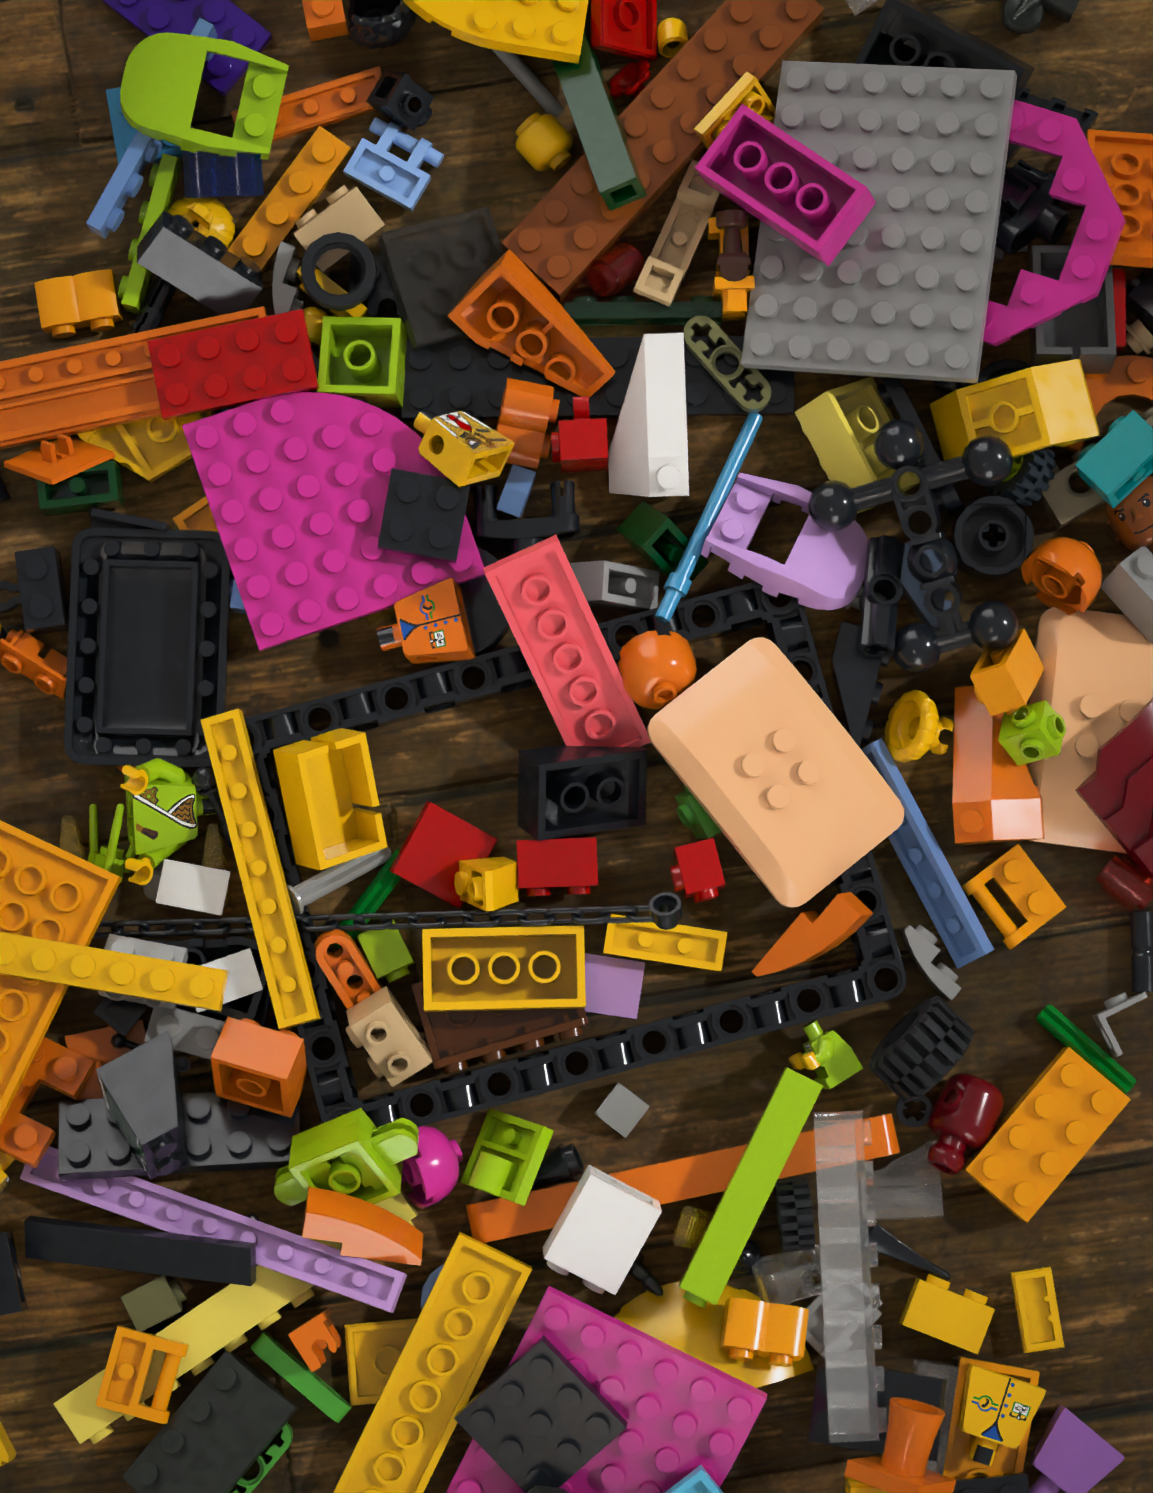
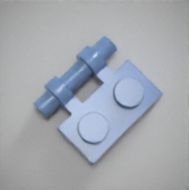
(387, 173)

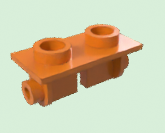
(21, 655)

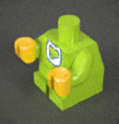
(826, 1054)

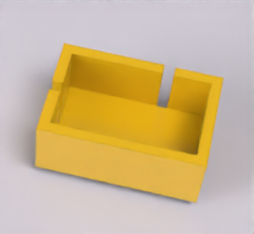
(318, 790)

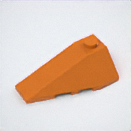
(524, 321)

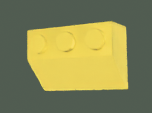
(843, 430)

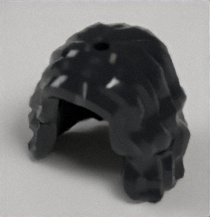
(379, 22)

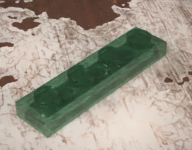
(625, 311)

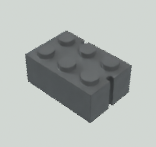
(1080, 331)

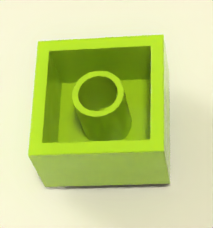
(364, 359)

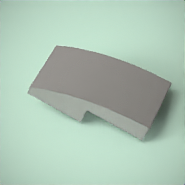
(286, 264)
(922, 951)

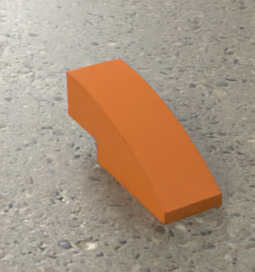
(815, 934)
(360, 1228)

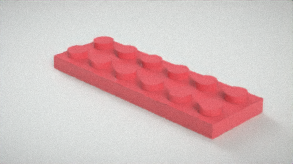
(565, 647)

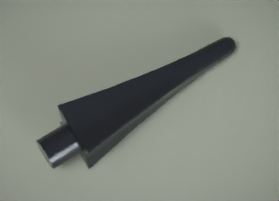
(894, 1248)

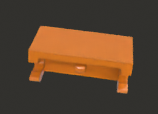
(313, 1337)

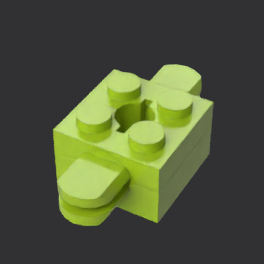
(348, 1158)

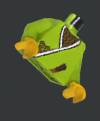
(160, 814)

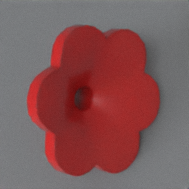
(630, 79)

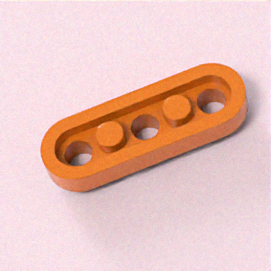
(344, 963)

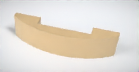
(678, 239)

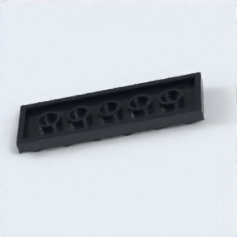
(216, 1132)

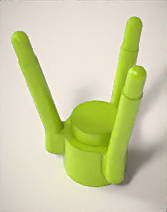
(110, 856)

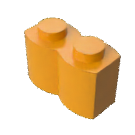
(78, 302)
(764, 1330)

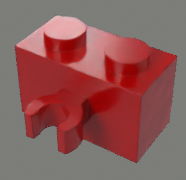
(581, 442)

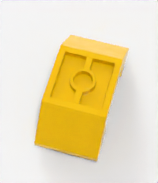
(1023, 408)

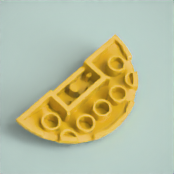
(699, 1332)

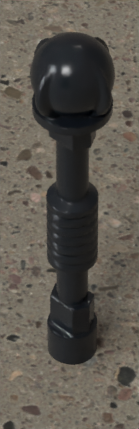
(206, 785)

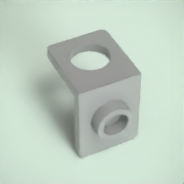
(1113, 1006)

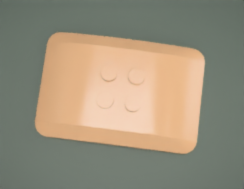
(1097, 681)
(776, 772)

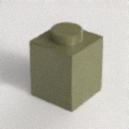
(154, 1302)

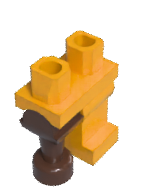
(732, 278)

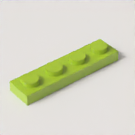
(164, 182)

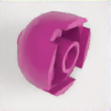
(434, 1168)

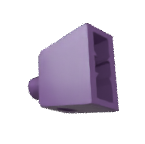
(1071, 1456)

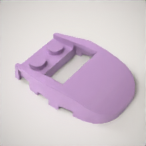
(823, 564)

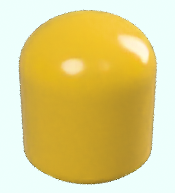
(670, 31)
(314, 320)

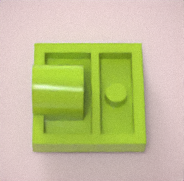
(507, 1156)

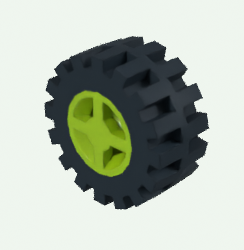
(1027, 477)

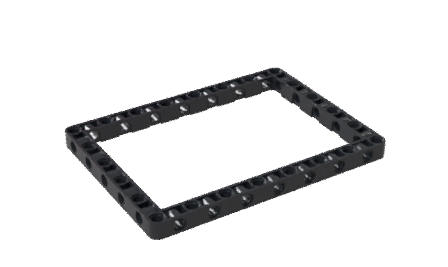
(615, 1052)

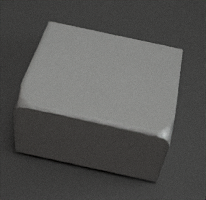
(621, 1110)

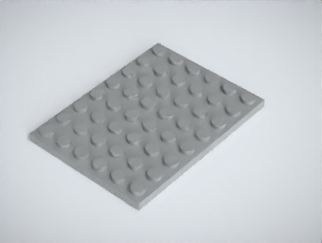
(918, 269)

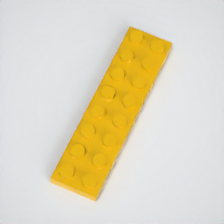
(436, 1370)

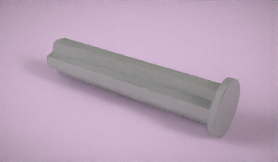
(333, 878)

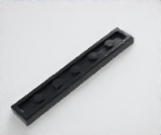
(140, 1250)

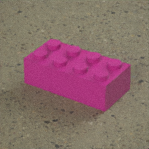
(785, 185)

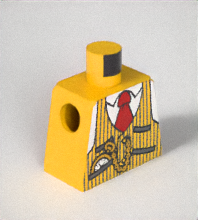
(462, 446)

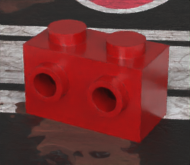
(557, 864)
(697, 870)

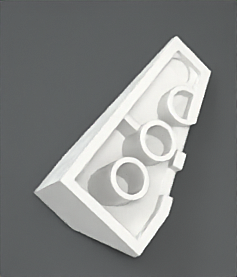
(651, 433)

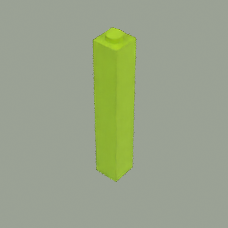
(749, 1188)

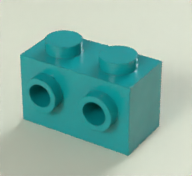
(1119, 459)

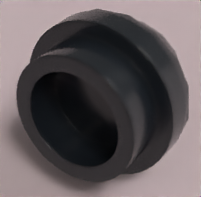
(747, 1259)

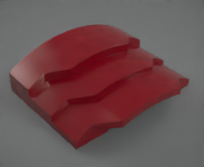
(1123, 788)

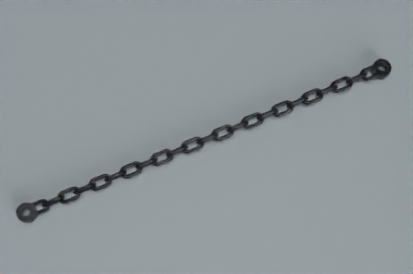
(664, 912)

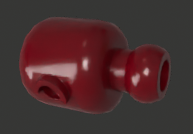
(962, 1120)

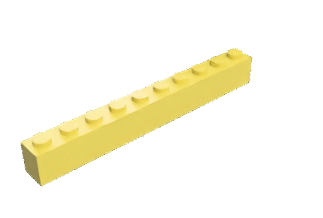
(206, 1329)

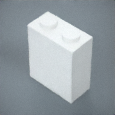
(601, 1231)

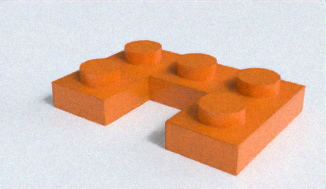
(56, 1068)

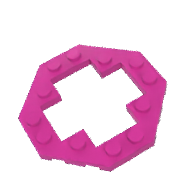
(1076, 182)

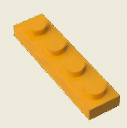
(291, 198)

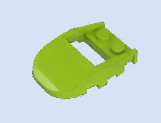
(164, 84)

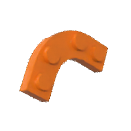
(1128, 378)

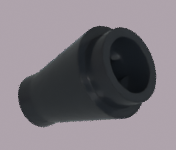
(559, 1166)

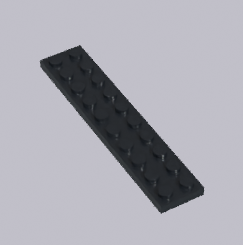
(470, 377)

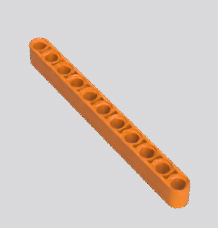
(663, 1181)

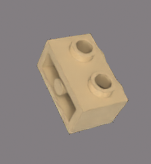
(347, 214)
(388, 1037)

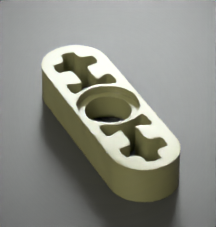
(699, 348)

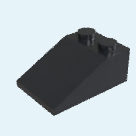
(581, 790)
(896, 1384)

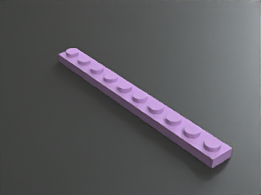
(186, 1215)

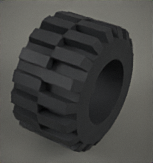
(921, 1049)

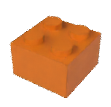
(259, 1066)

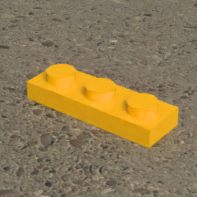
(675, 946)

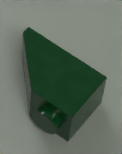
(657, 540)

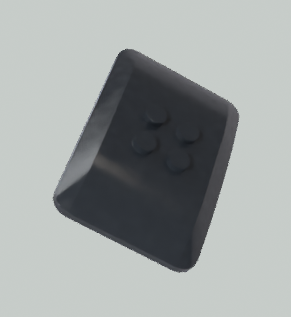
(145, 645)

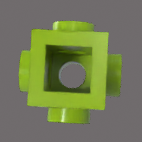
(1032, 733)

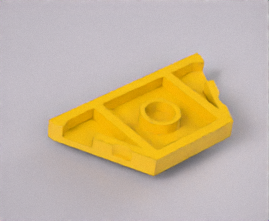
(148, 445)

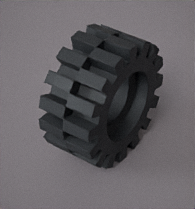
(794, 1214)

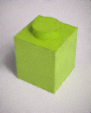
(386, 953)

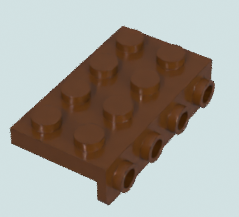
(471, 1034)

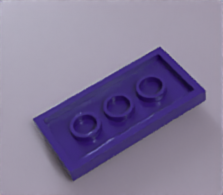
(181, 17)

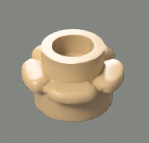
(1139, 337)

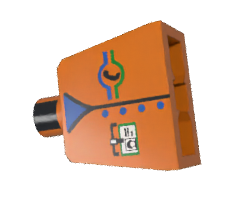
(431, 626)

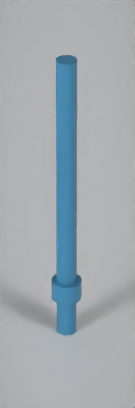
(679, 581)

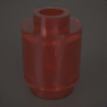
(615, 269)
(1126, 883)

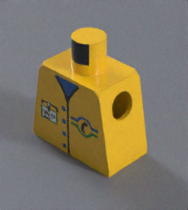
(996, 1411)

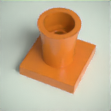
(906, 1452)

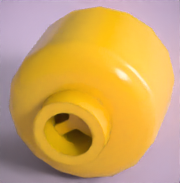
(544, 142)

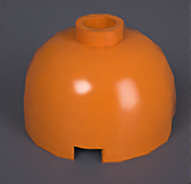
(1064, 573)
(656, 668)

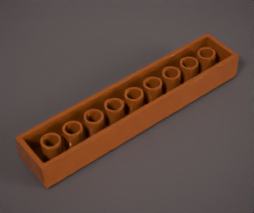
(573, 221)

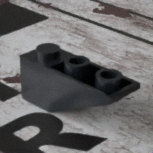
(855, 682)

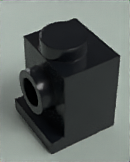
(401, 100)

